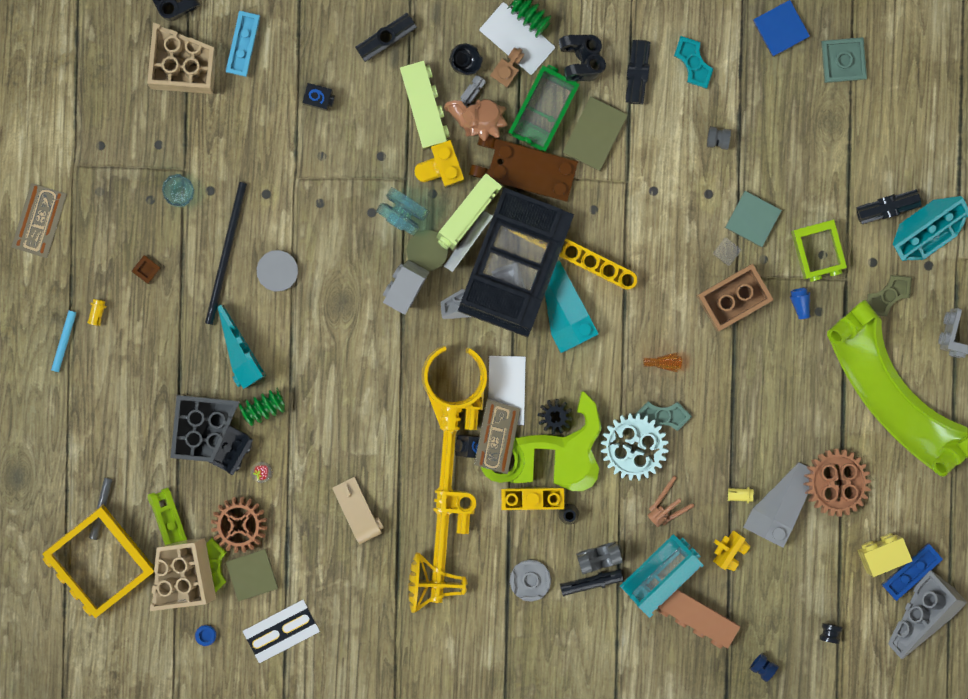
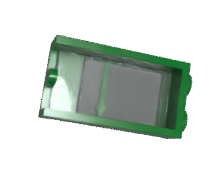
(543, 108)

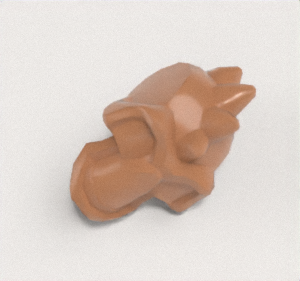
(478, 119)

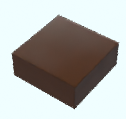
(146, 269)

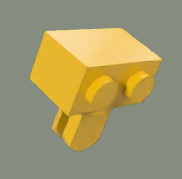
(442, 165)

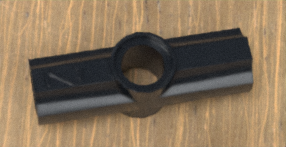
(398, 29)
(637, 72)
(888, 206)

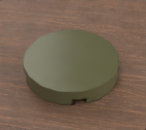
(426, 251)

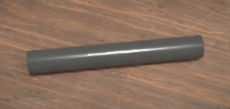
(102, 500)

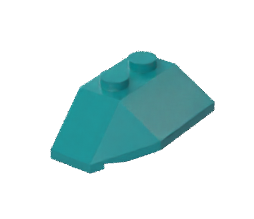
(930, 228)

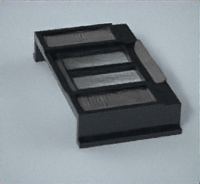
(515, 262)

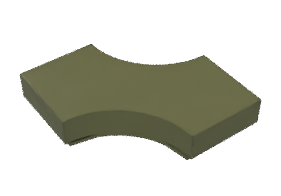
(896, 289)

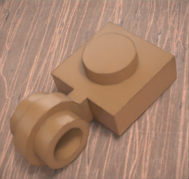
(505, 71)

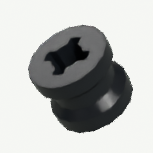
(831, 633)

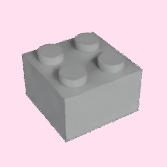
(405, 288)

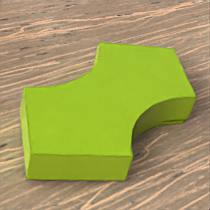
(215, 555)

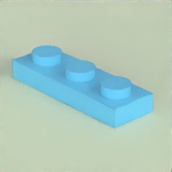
(243, 43)

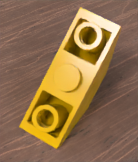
(532, 498)

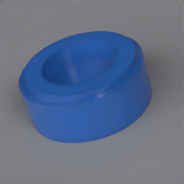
(205, 635)

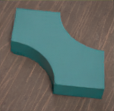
(689, 53)

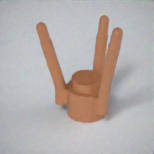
(659, 515)

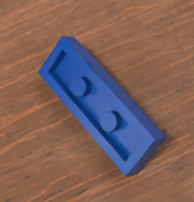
(912, 572)

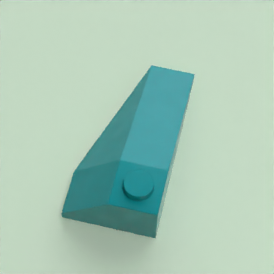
(566, 313)

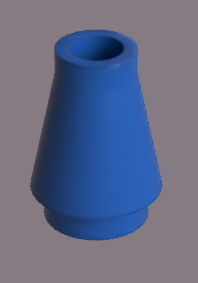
(801, 301)

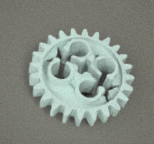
(641, 429)

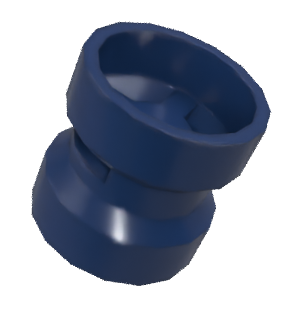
(764, 667)

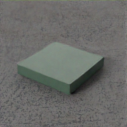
(843, 60)
(753, 219)

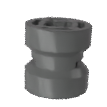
(718, 138)

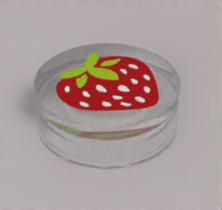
(261, 472)

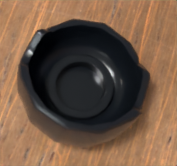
(465, 59)

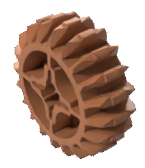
(246, 531)

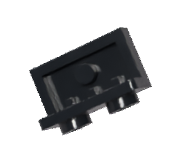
(232, 450)

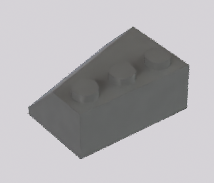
(200, 426)

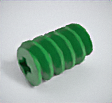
(531, 15)
(263, 407)

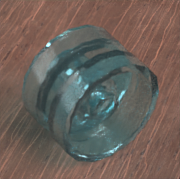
(402, 211)

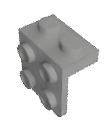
(947, 337)

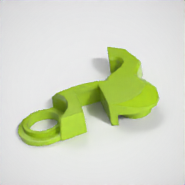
(573, 459)

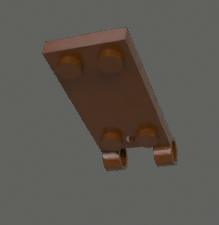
(528, 169)

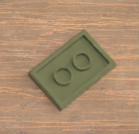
(595, 133)

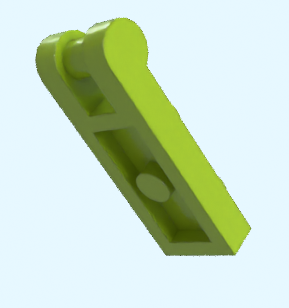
(167, 517)

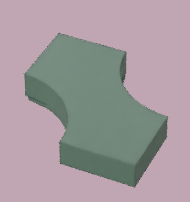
(671, 416)

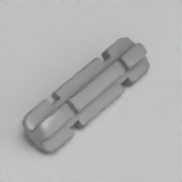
(472, 90)

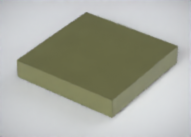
(252, 575)

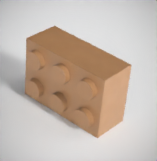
(734, 297)

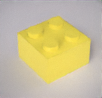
(884, 554)

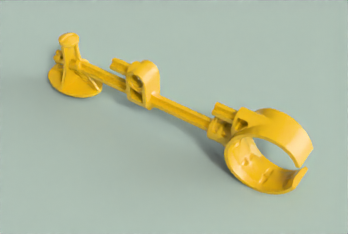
(447, 499)

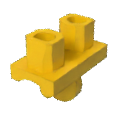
(727, 550)

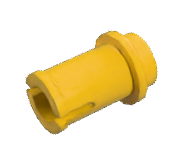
(96, 312)

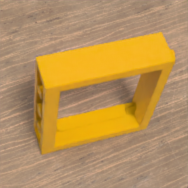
(124, 539)

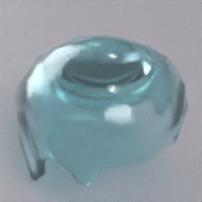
(178, 190)

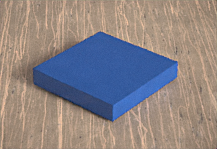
(781, 28)

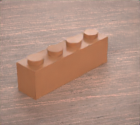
(701, 618)

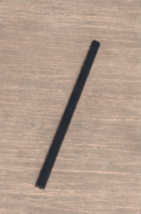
(226, 253)

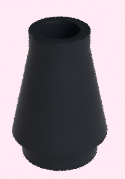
(568, 508)

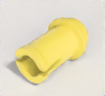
(740, 494)

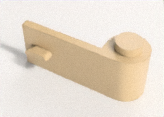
(357, 511)

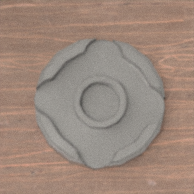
(277, 270)
(530, 580)

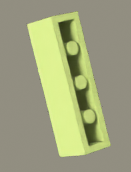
(423, 104)

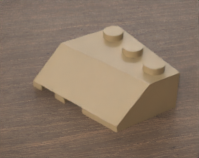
(180, 63)
(182, 575)

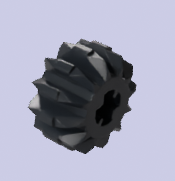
(562, 415)

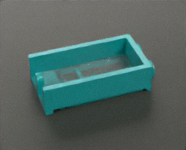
(662, 574)

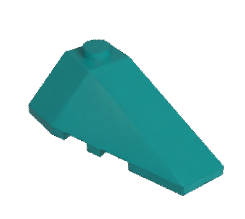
(242, 360)

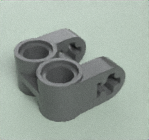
(599, 557)

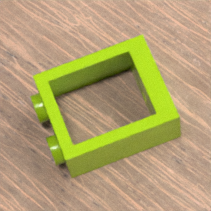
(817, 275)

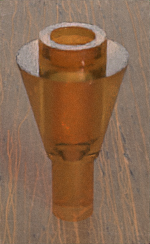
(669, 362)

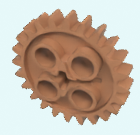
(819, 483)

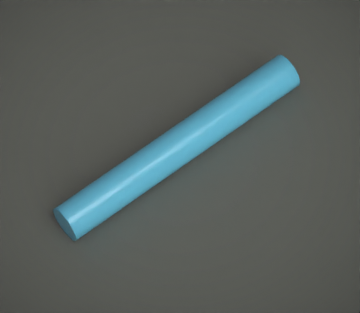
(63, 341)

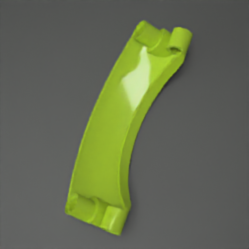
(918, 428)

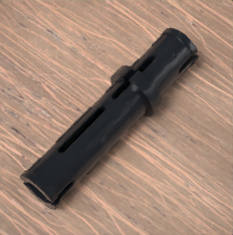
(592, 582)

